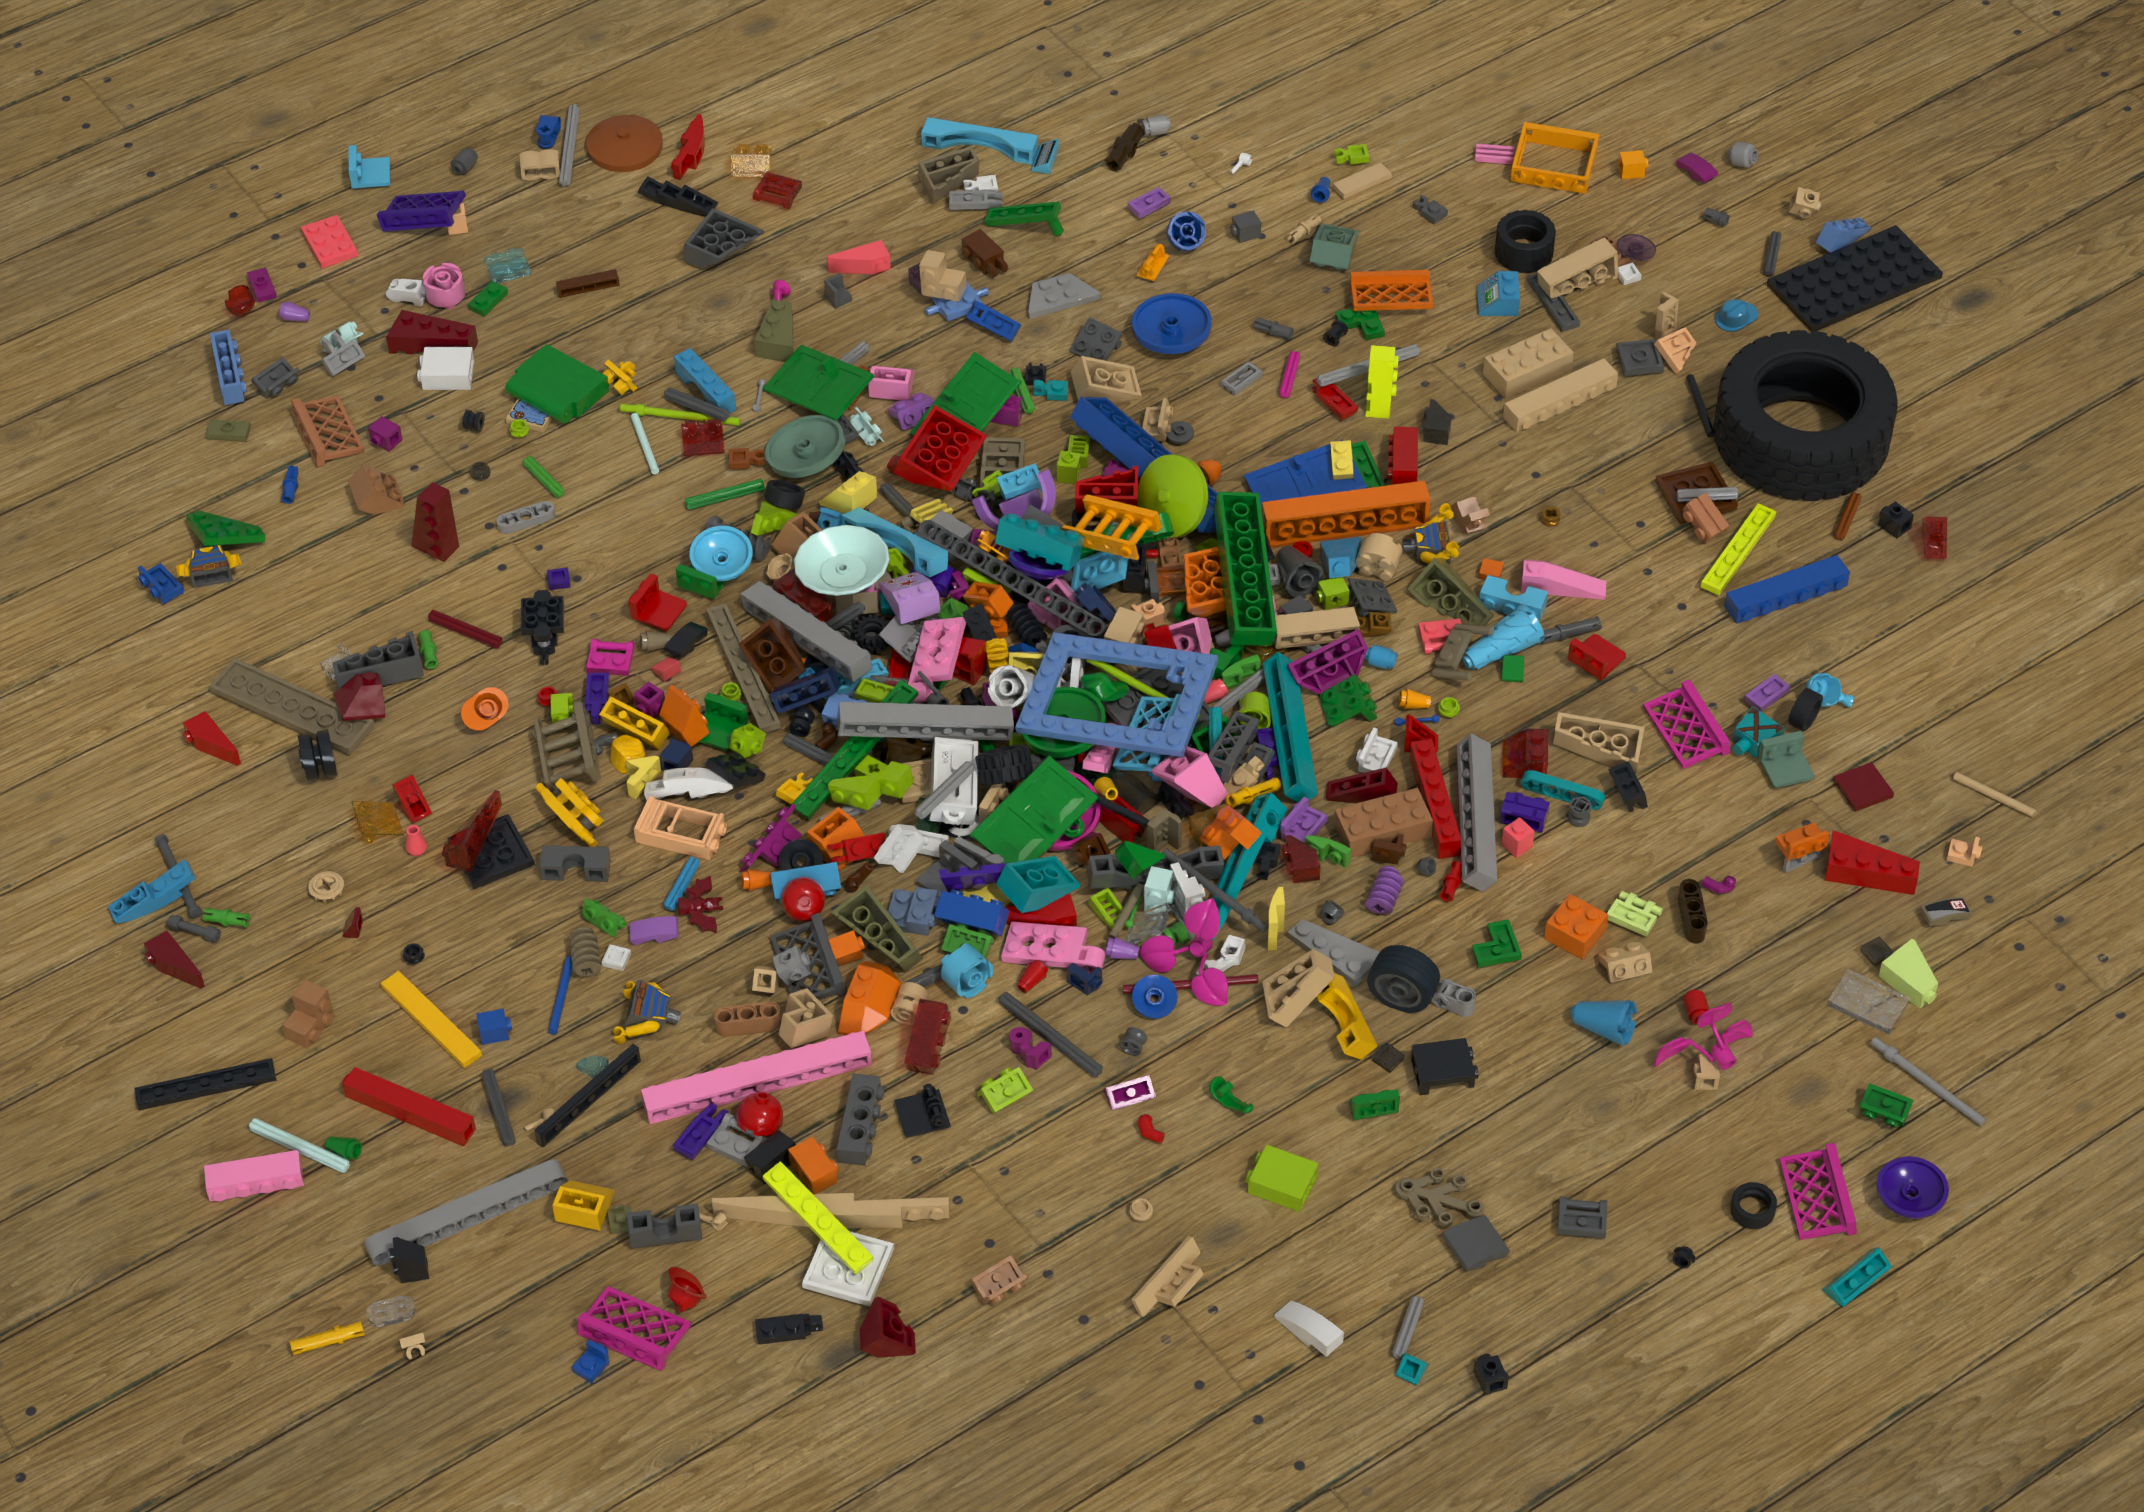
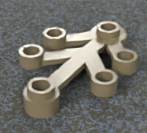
(1437, 1197)

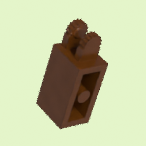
(984, 253)

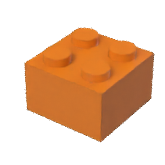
(1576, 926)

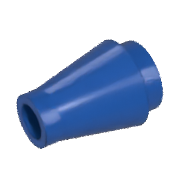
(1321, 190)

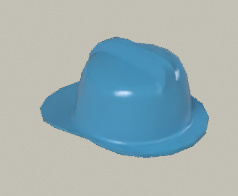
(1736, 315)

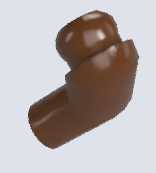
(856, 879)

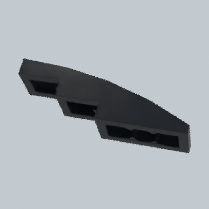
(678, 198)

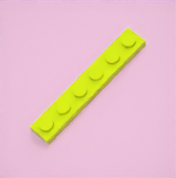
(1738, 549)
(818, 1218)

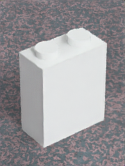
(446, 368)

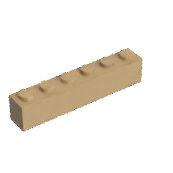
(1560, 395)

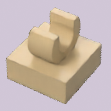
(413, 1342)

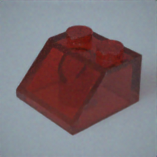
(1525, 752)

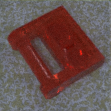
(777, 185)

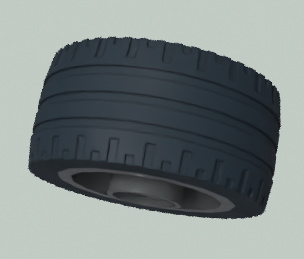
(1403, 978)

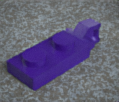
(596, 694)

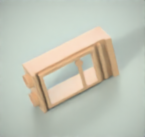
(652, 814)

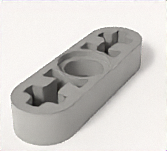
(537, 508)

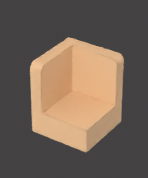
(460, 222)

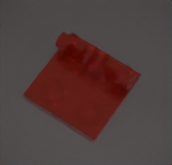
(702, 438)

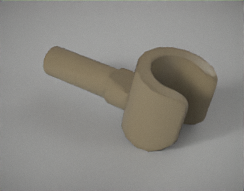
(907, 523)

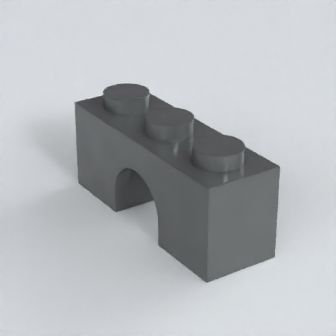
(559, 859)
(650, 1231)

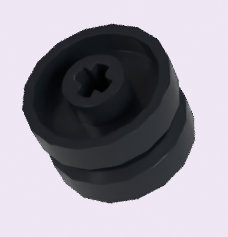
(320, 754)

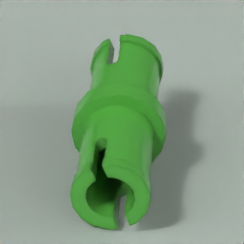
(428, 649)
(226, 917)

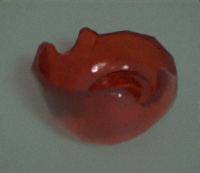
(240, 300)

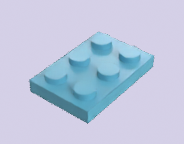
(1100, 569)

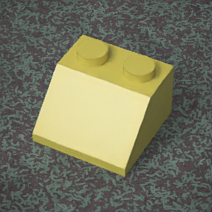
(853, 493)

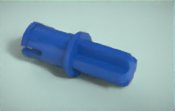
(290, 485)

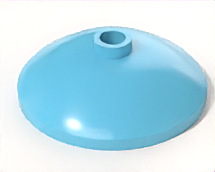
(721, 544)

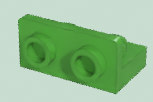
(960, 934)

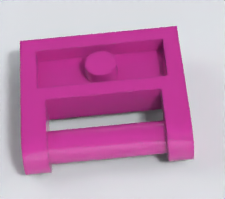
(610, 662)

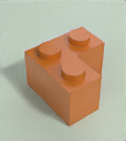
(1229, 830)

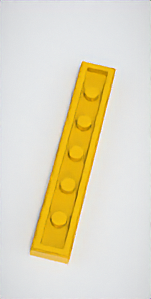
(431, 1019)

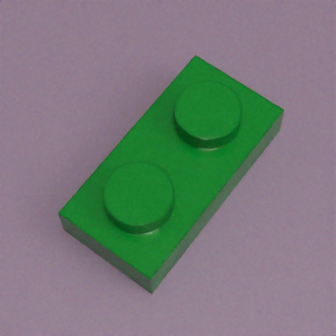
(487, 298)

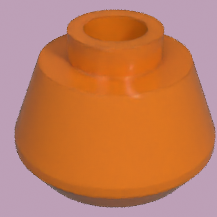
(1211, 470)

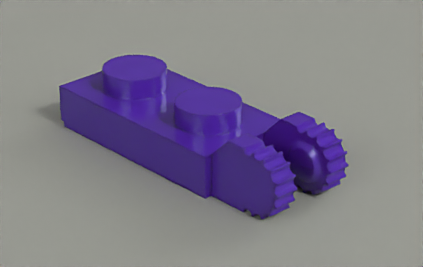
(1267, 738)
(699, 1132)

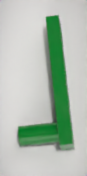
(1026, 214)

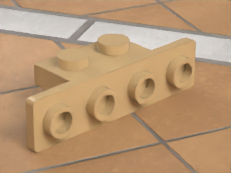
(1171, 1280)

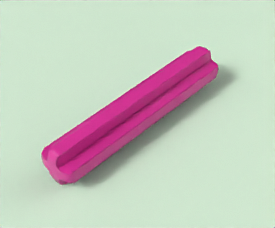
(1289, 374)

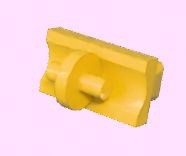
(623, 375)

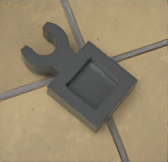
(1431, 211)

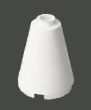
(1010, 686)

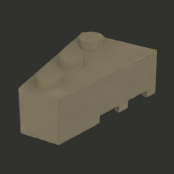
(947, 172)

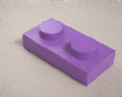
(1149, 202)
(1767, 693)

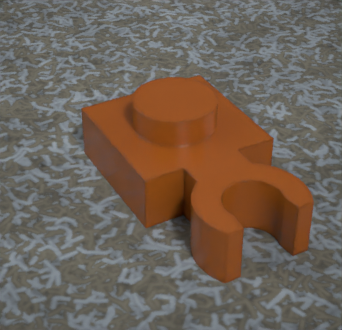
(742, 458)

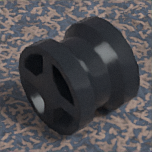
(473, 420)

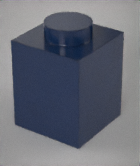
(676, 755)

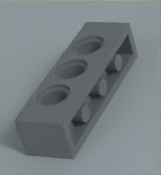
(857, 1150)

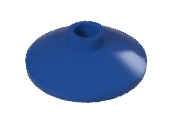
(1154, 986)

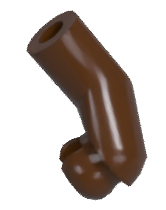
(829, 736)

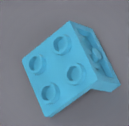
(368, 172)
(1019, 482)

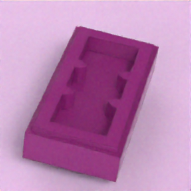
(261, 285)

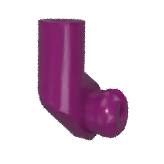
(1719, 887)

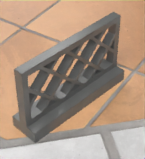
(824, 951)

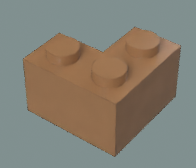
(310, 1016)

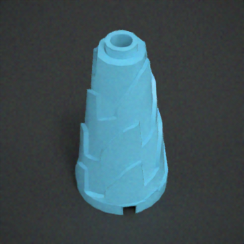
(1510, 636)

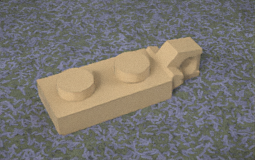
(1244, 776)

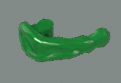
(1222, 1093)

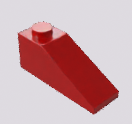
(209, 738)
(1056, 913)

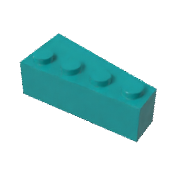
(1040, 540)

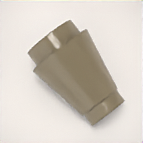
(653, 640)

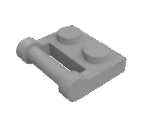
(731, 1144)

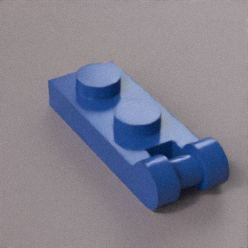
(994, 321)

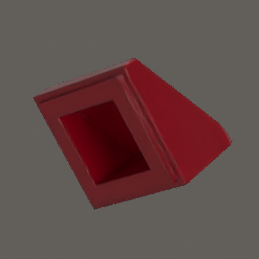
(353, 924)

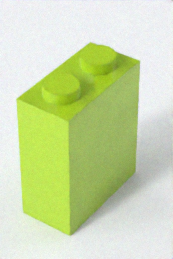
(1282, 1177)

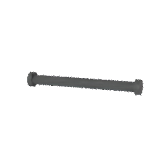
(162, 842)

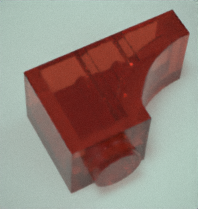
(1934, 537)

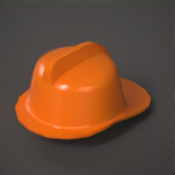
(484, 708)

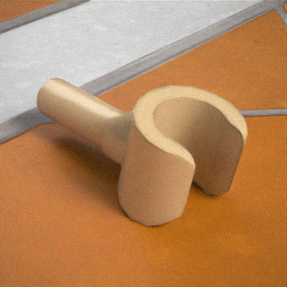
(546, 1114)
(717, 1222)

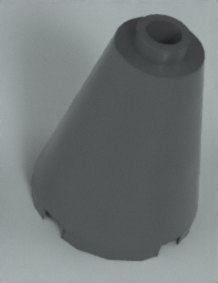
(1299, 572)

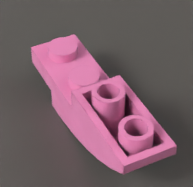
(1100, 758)

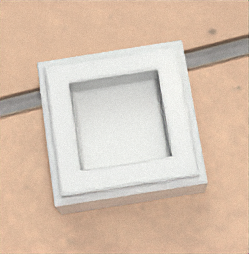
(1628, 274)
(616, 957)

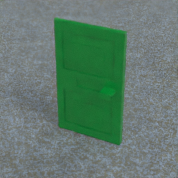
(818, 382)
(975, 393)
(1035, 814)

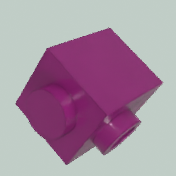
(385, 434)

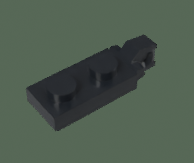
(787, 1328)

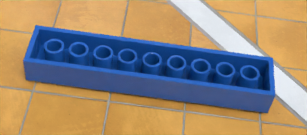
(1128, 442)

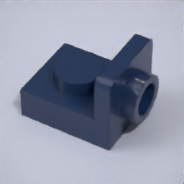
(1083, 980)

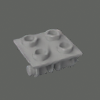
(902, 638)

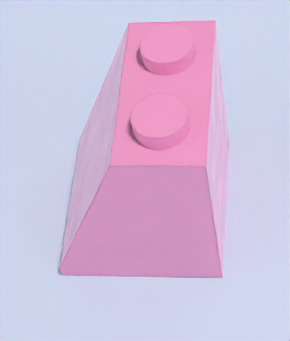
(1193, 777)

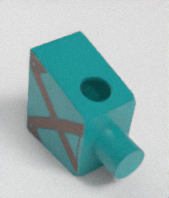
(1752, 729)

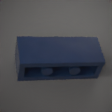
(805, 690)

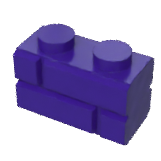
(1531, 810)

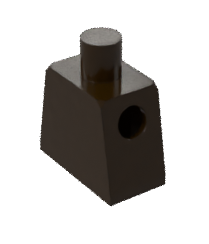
(903, 750)

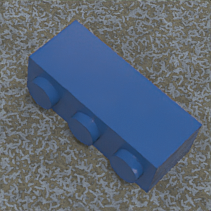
(972, 911)

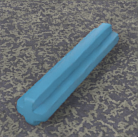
(681, 883)

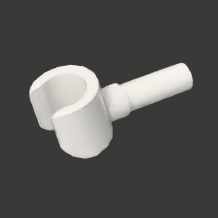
(1243, 159)

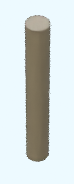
(1126, 911)

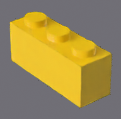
(634, 723)

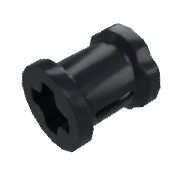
(1335, 333)

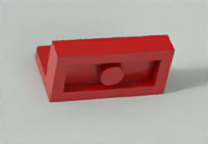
(1159, 636)

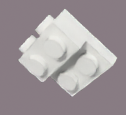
(1186, 889)

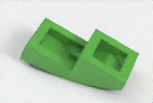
(1244, 668)

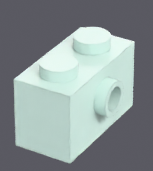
(1158, 888)

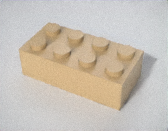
(1528, 363)

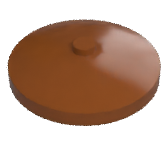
(624, 143)

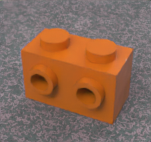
(992, 596)
(813, 1165)

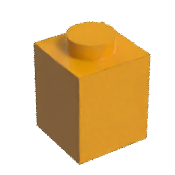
(1632, 164)

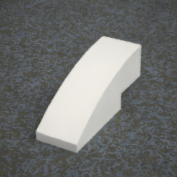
(1310, 1327)

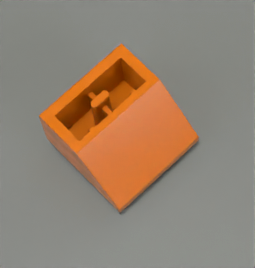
(683, 716)
(832, 830)

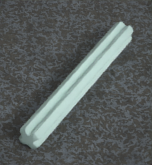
(296, 1143)

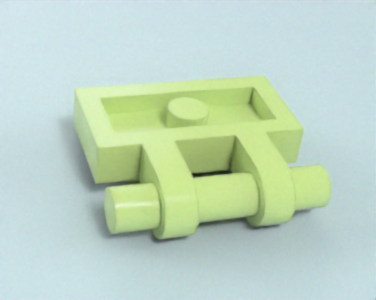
(1634, 918)

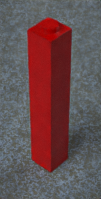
(409, 1106)

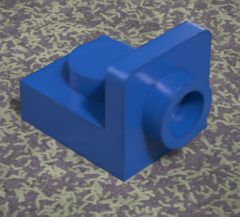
(592, 1362)

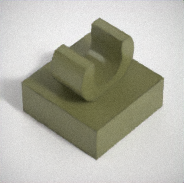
(618, 1218)

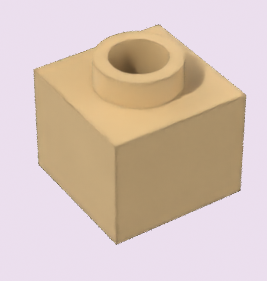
(761, 984)

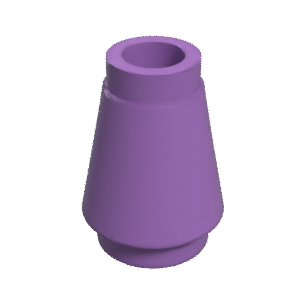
(293, 312)
(1121, 949)

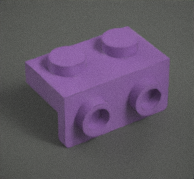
(911, 410)
(1302, 821)

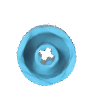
(966, 971)

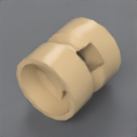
(907, 1002)

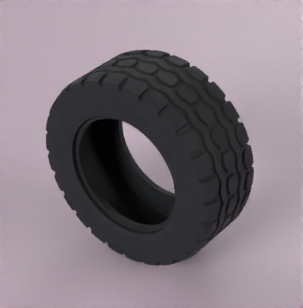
(1796, 460)

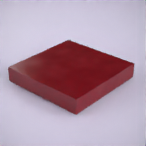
(1863, 786)

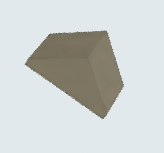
(869, 599)

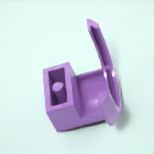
(1020, 503)

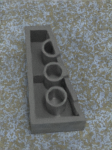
(392, 662)

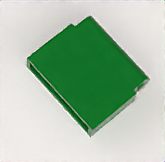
(557, 384)

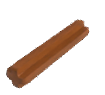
(1847, 515)

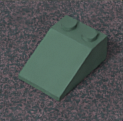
(1334, 246)

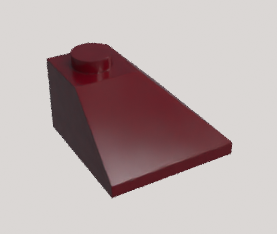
(361, 698)

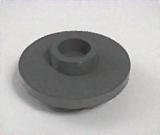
(1180, 432)

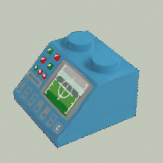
(1499, 295)

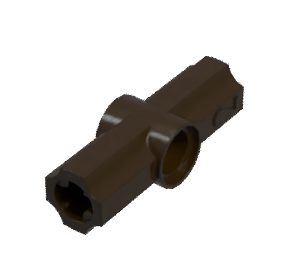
(1125, 147)

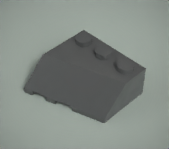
(718, 238)

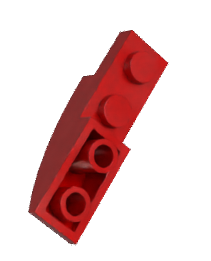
(693, 148)

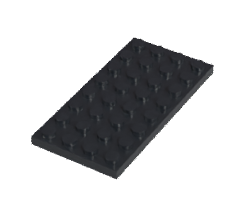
(1854, 278)

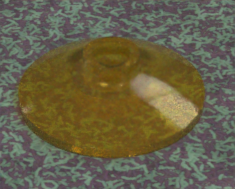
(1264, 652)

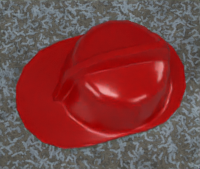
(684, 1289)

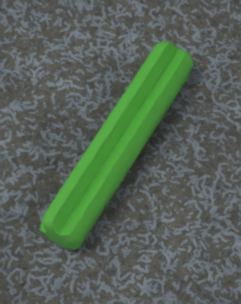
(1022, 390)
(543, 476)

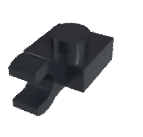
(1267, 856)

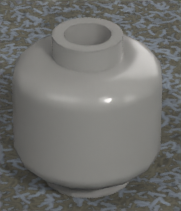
(1743, 154)

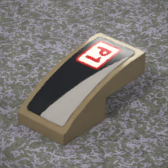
(1942, 911)

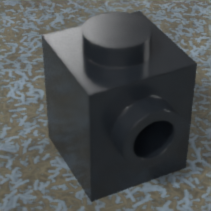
(1896, 519)

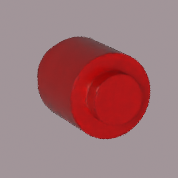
(1695, 1004)

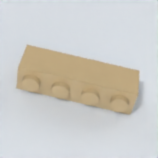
(1314, 627)

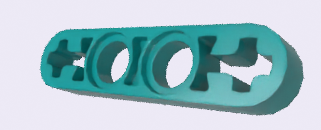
(1539, 782)

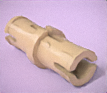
(1303, 229)

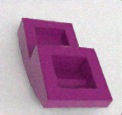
(1698, 167)

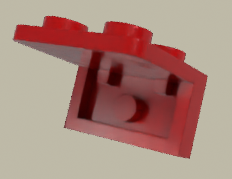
(655, 606)
(1595, 655)

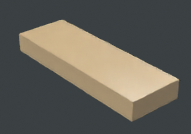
(1362, 180)

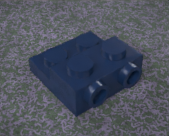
(1090, 597)

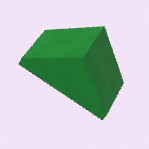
(1137, 858)

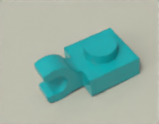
(1053, 390)

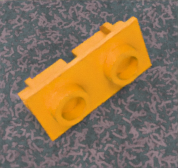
(1154, 263)

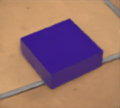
(558, 578)

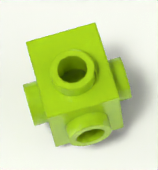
(747, 740)

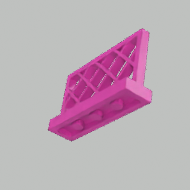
(1704, 718)
(1836, 1184)
(623, 1339)

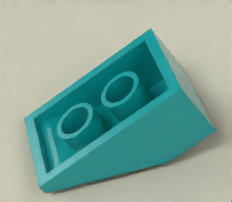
(1036, 882)

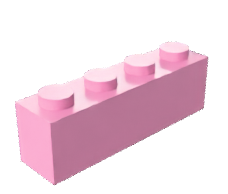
(253, 1175)

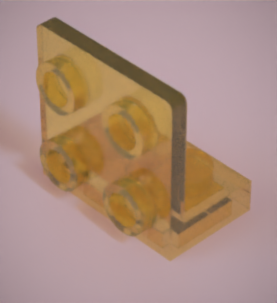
(750, 161)

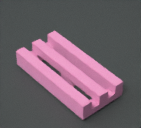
(1494, 154)

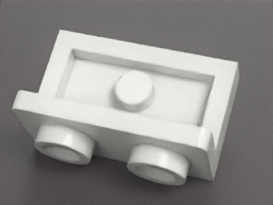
(1376, 752)
(900, 847)

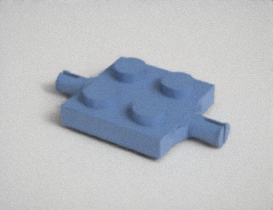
(954, 309)

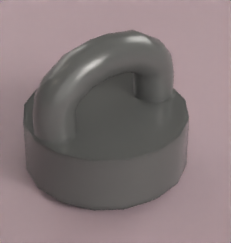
(1333, 909)

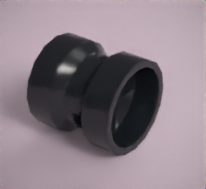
(801, 722)

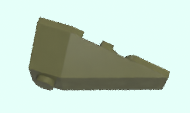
(1448, 593)

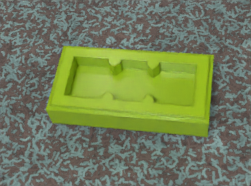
(872, 691)

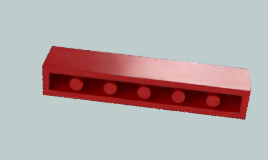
(1435, 795)

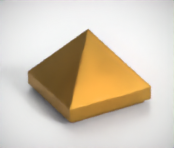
(622, 694)

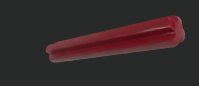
(465, 629)

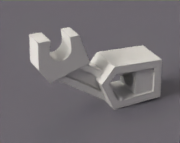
(1232, 945)

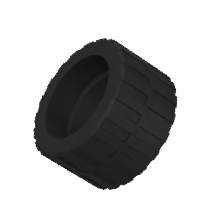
(1528, 226)

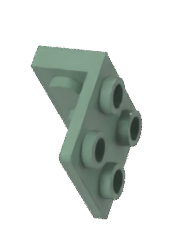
(1784, 760)

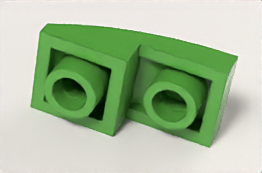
(1328, 848)

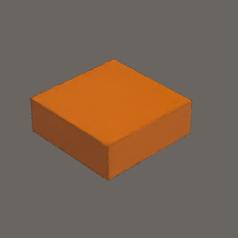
(1491, 568)

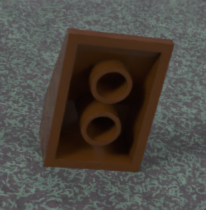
(773, 654)

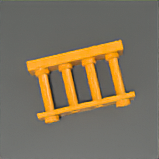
(1118, 512)

